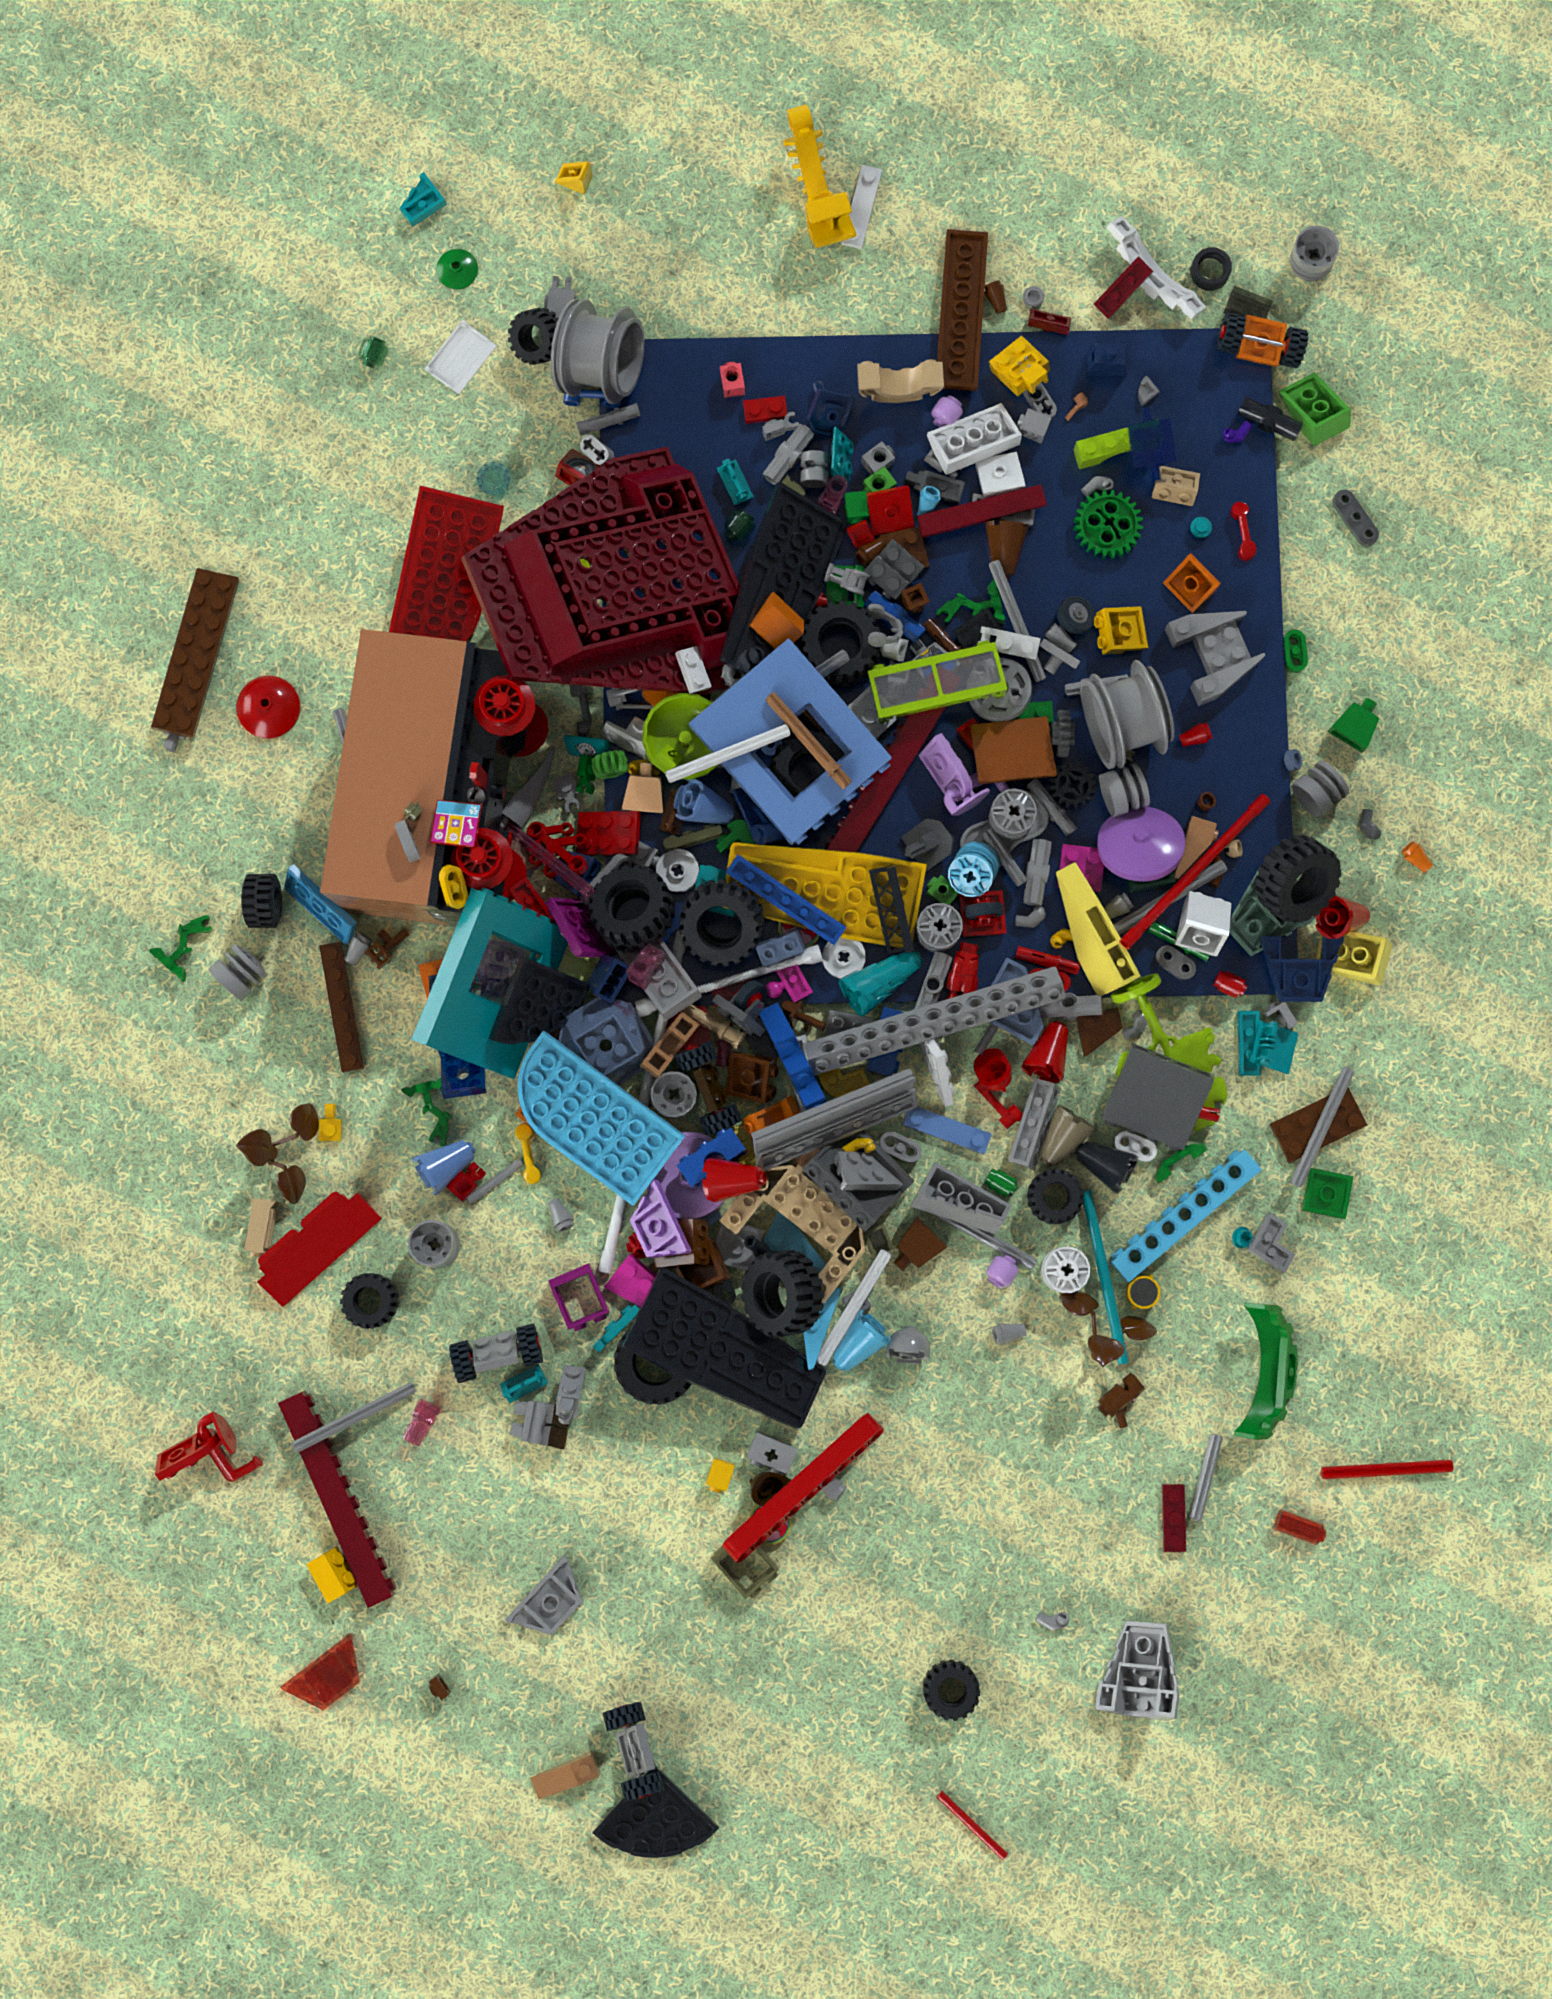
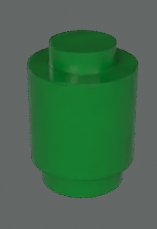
(1001, 1182)

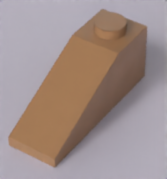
(1198, 837)
(566, 1775)

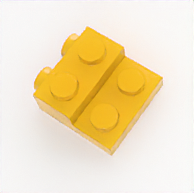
(1120, 630)

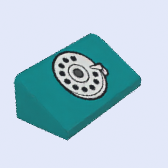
(586, 745)

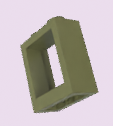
(754, 1588)

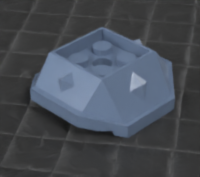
(614, 1022)

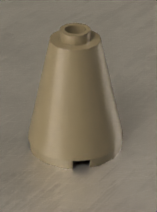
(1063, 1135)

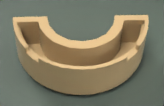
(901, 385)

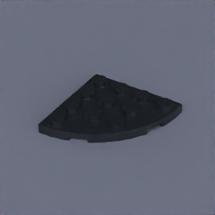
(536, 1002)
(657, 1823)

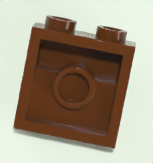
(752, 1077)

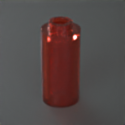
(1299, 1527)

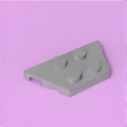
(863, 1172)
(549, 1601)

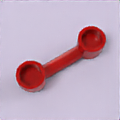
(1248, 548)

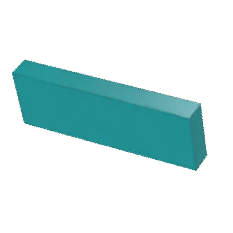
(1246, 1030)

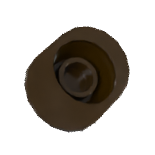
(766, 1485)

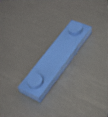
(947, 1129)

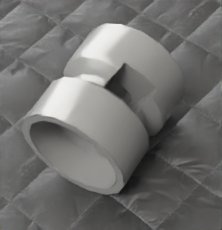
(814, 467)

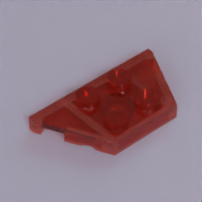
(327, 1676)

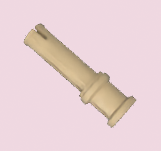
(722, 1030)

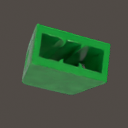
(1356, 725)

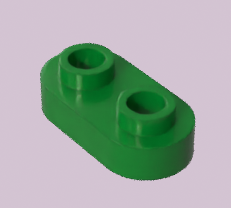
(1296, 651)

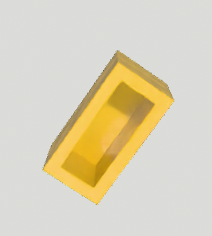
(332, 1574)

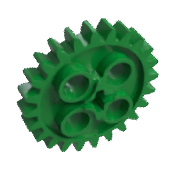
(1123, 514)

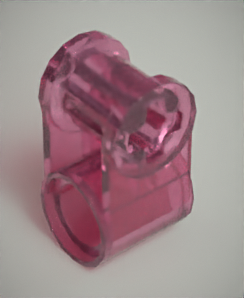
(832, 499)

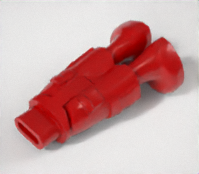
(963, 971)

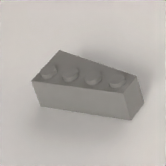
(960, 1200)

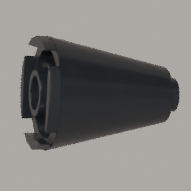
(1107, 1163)

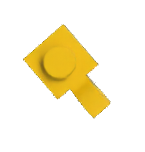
(330, 1128)

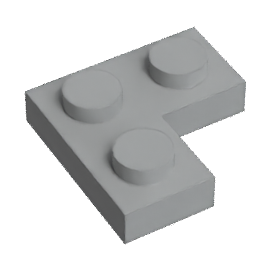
(1266, 1246)

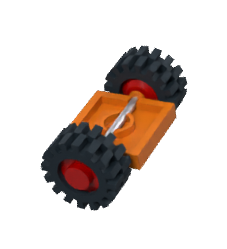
(1262, 340)

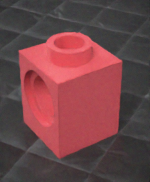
(732, 388)

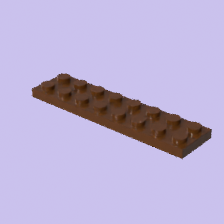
(962, 308)
(195, 653)

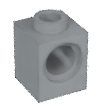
(1034, 425)
(879, 450)

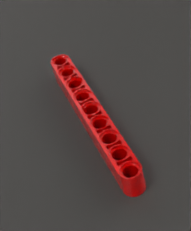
(802, 1488)

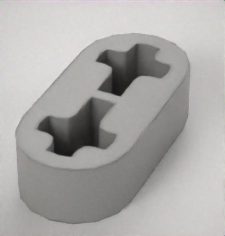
(599, 447)
(407, 841)

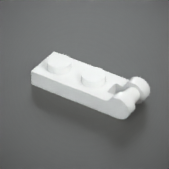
(1012, 643)

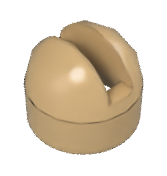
(1235, 849)

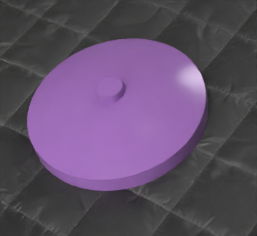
(1141, 844)

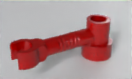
(1008, 1116)

